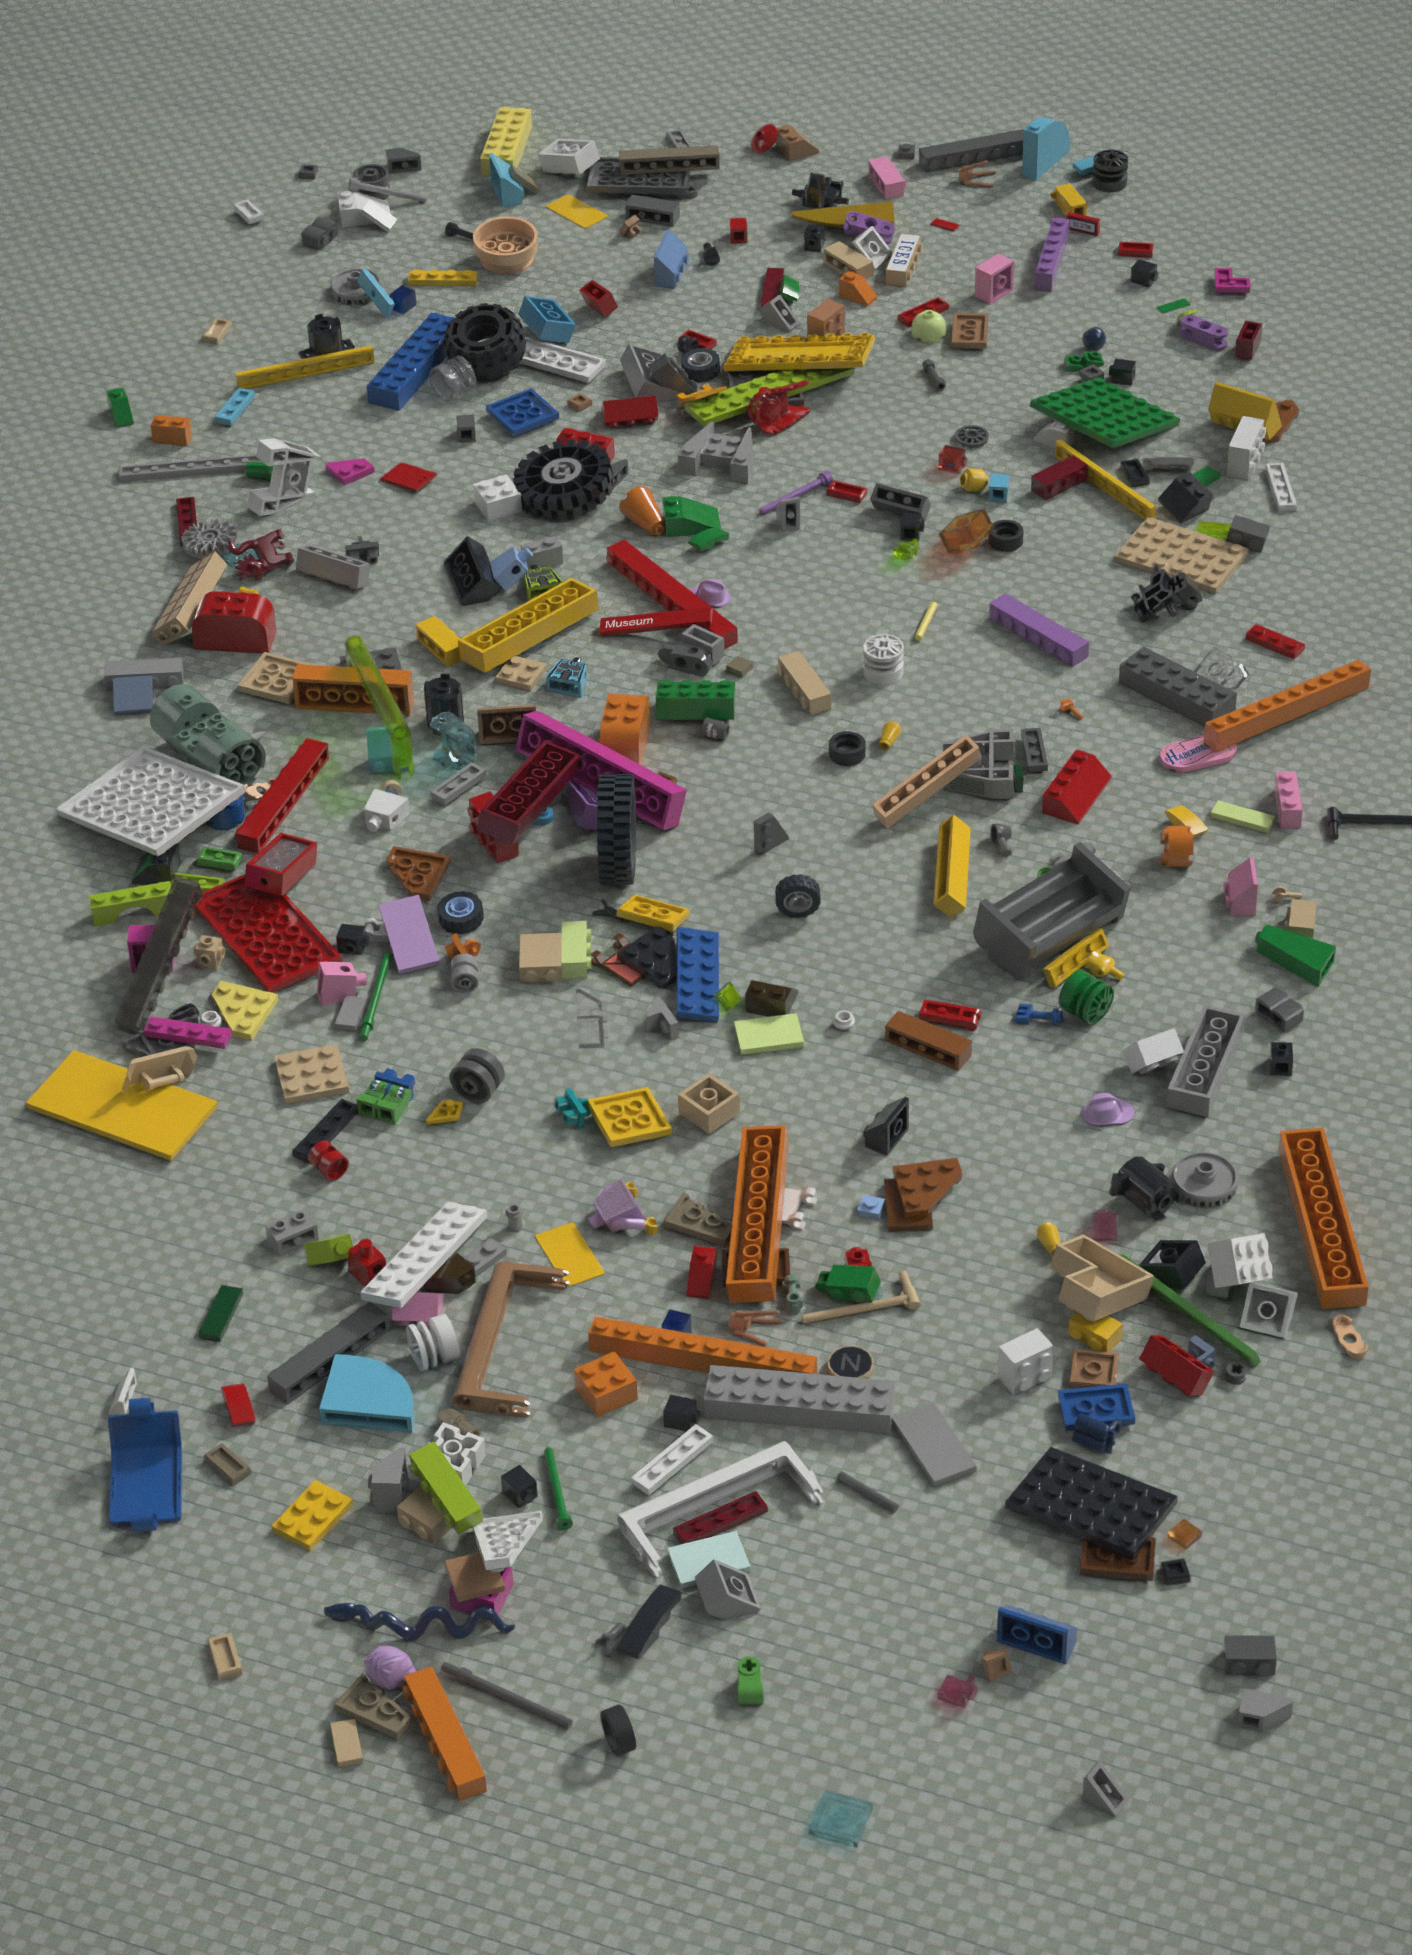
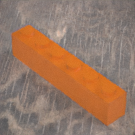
(444, 1734)

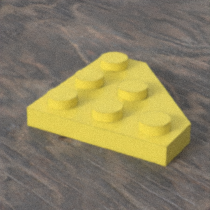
(243, 1008)

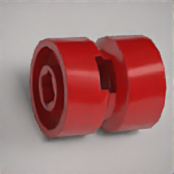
(328, 1160)

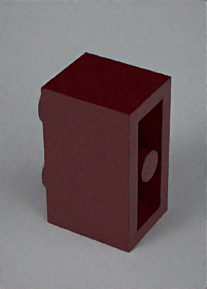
(1248, 340)

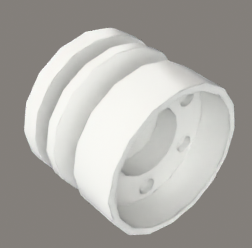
(883, 659)
(428, 1343)

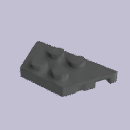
(145, 1046)

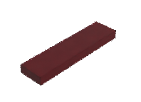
(772, 284)
(186, 514)
(721, 1518)

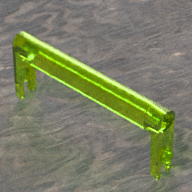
(383, 702)

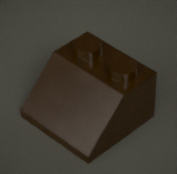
(769, 999)

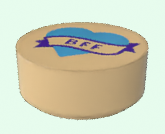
(391, 787)

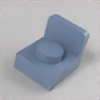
(1202, 1351)

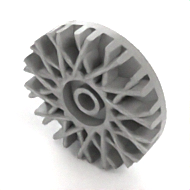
(345, 286)
(206, 538)
(1205, 1178)

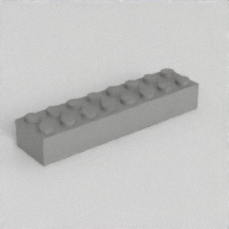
(799, 1399)

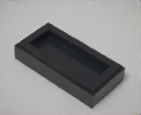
(1135, 473)

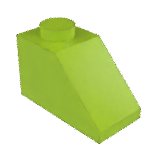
(328, 1249)

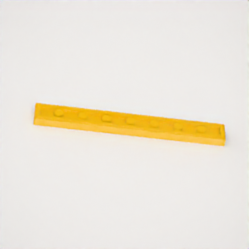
(305, 367)
(1108, 482)

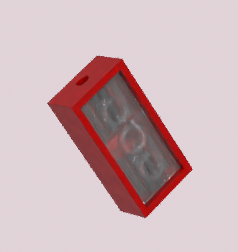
(280, 864)

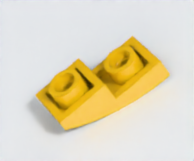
(1184, 817)

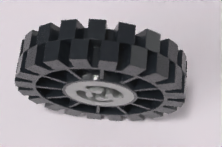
(564, 479)

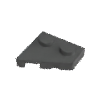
(767, 833)

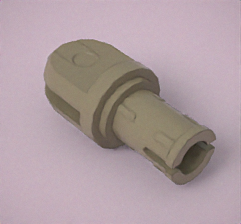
(457, 1420)

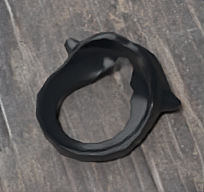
(189, 1009)

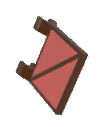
(615, 966)

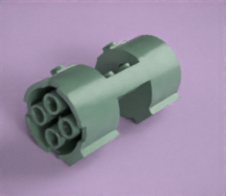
(206, 735)

